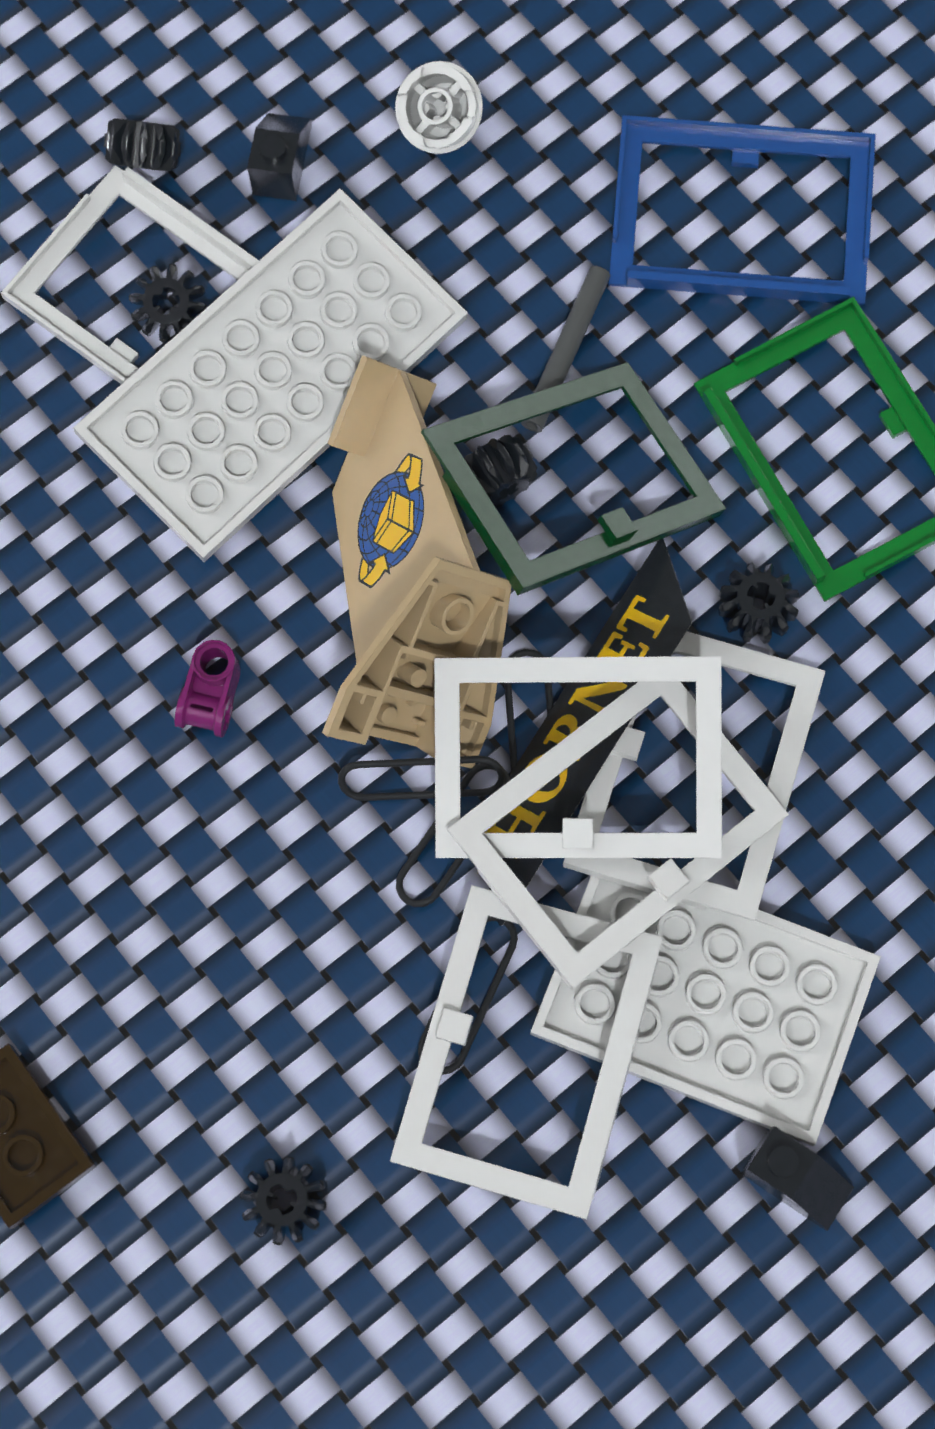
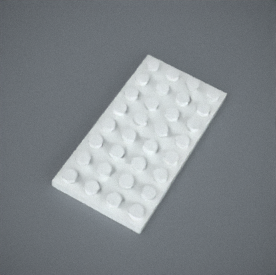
(264, 372)

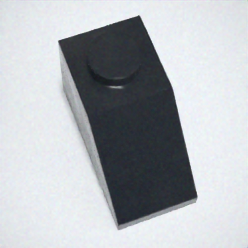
(278, 156)
(797, 1177)

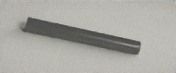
(571, 337)

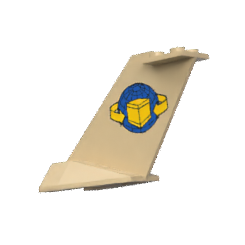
(406, 572)

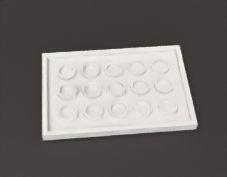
(734, 1012)

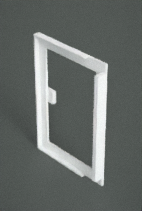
(117, 358)
(578, 834)
(669, 880)
(746, 899)
(452, 1026)

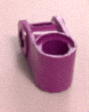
(206, 698)

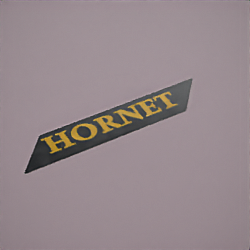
(643, 624)

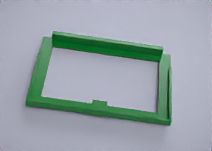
(903, 416)

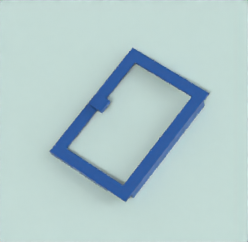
(745, 143)

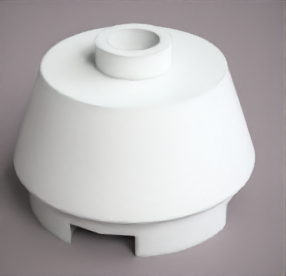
(438, 107)

